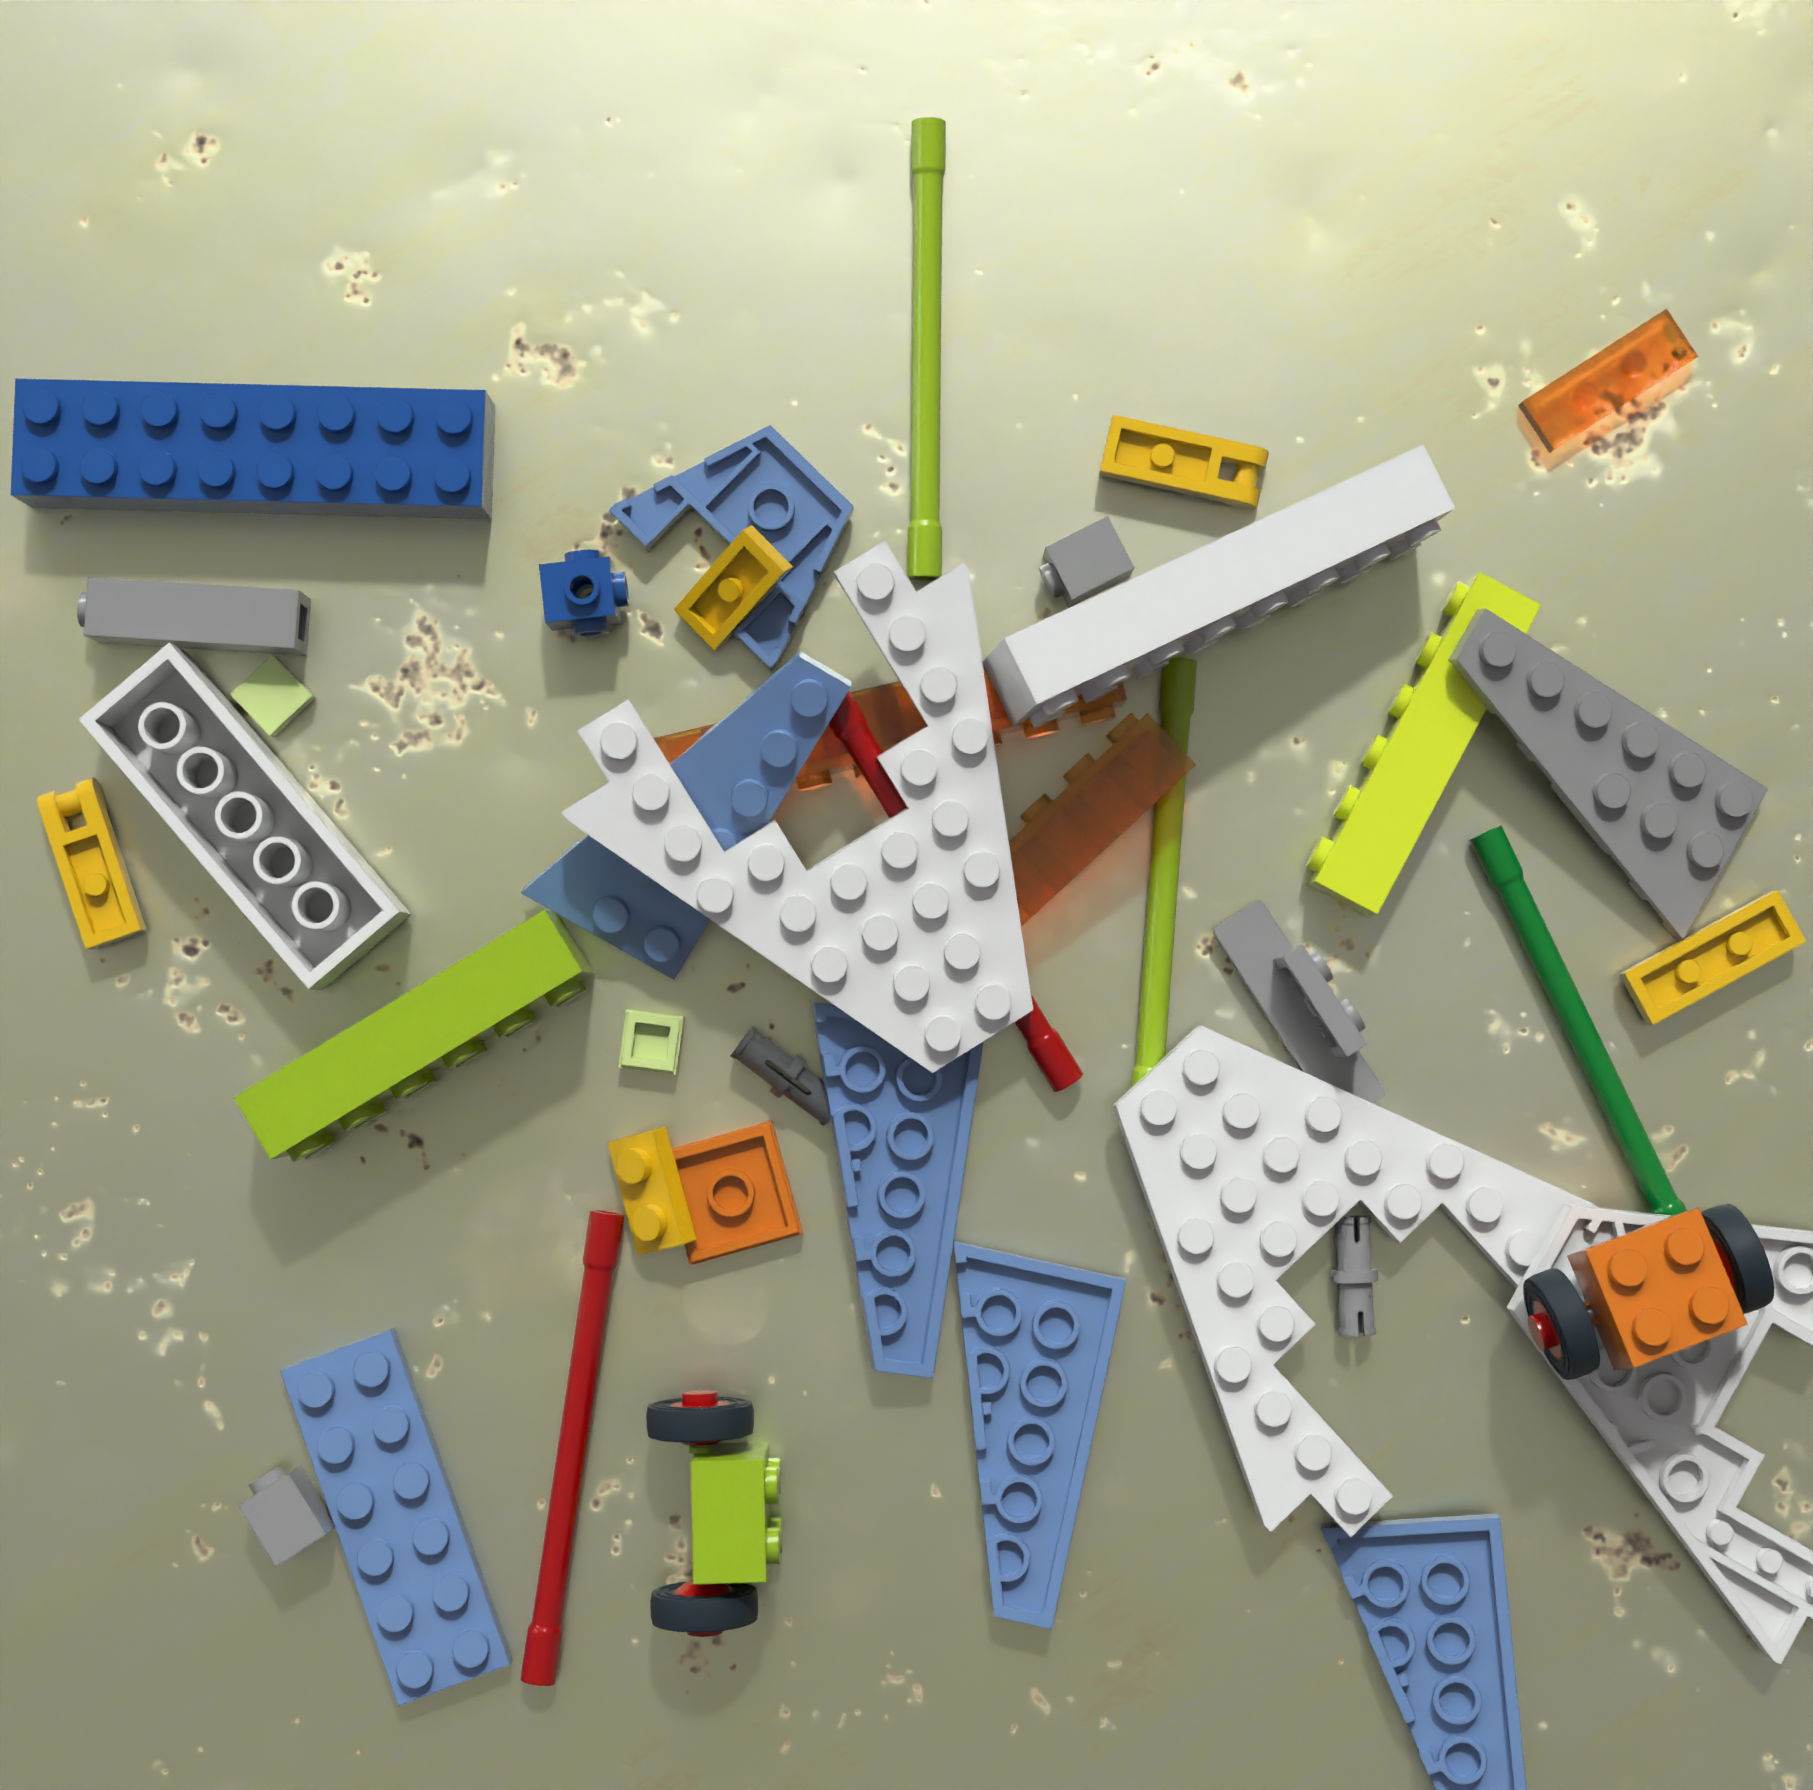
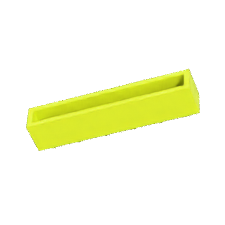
(1413, 760)

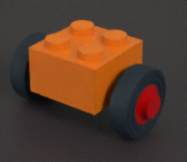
(1650, 1291)

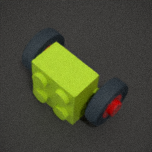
(730, 1513)

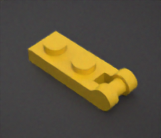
(1182, 461)
(91, 865)

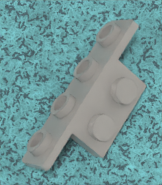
(1298, 1001)

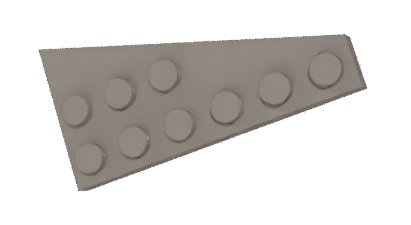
(1627, 777)

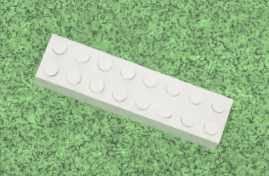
(1218, 589)

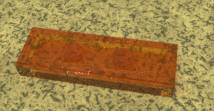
(1608, 380)

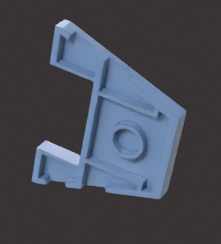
(759, 485)

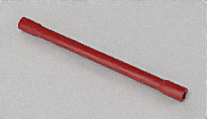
(1042, 1040)
(545, 1630)

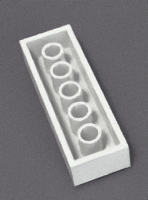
(245, 817)

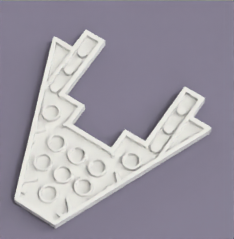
(907, 921)
(1246, 1176)
(1666, 1435)

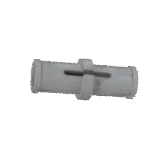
(1354, 1276)

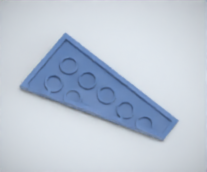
(736, 782)
(901, 1180)
(1036, 1383)
(1443, 1639)

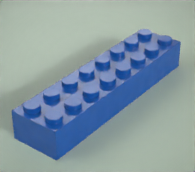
(253, 448)

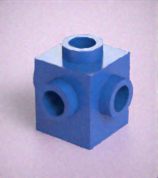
(567, 580)

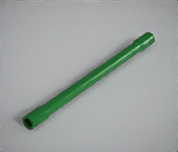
(1507, 878)

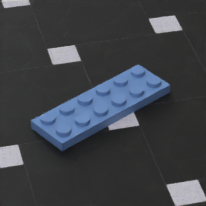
(396, 1516)

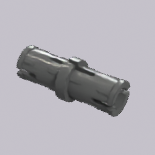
(754, 1052)

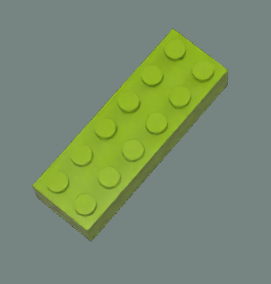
(414, 1036)

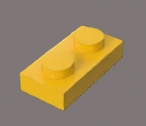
(733, 587)
(652, 1191)

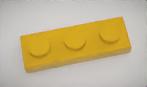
(1712, 957)

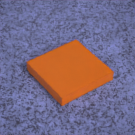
(736, 1192)

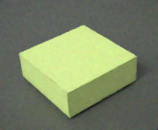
(272, 696)
(651, 1042)

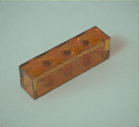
(1094, 809)

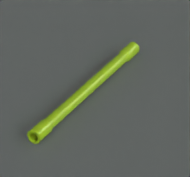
(928, 169)
(1176, 708)

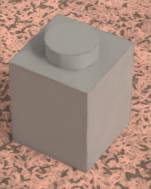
(1085, 563)
(286, 1513)

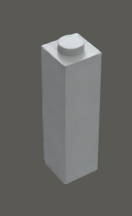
(195, 616)

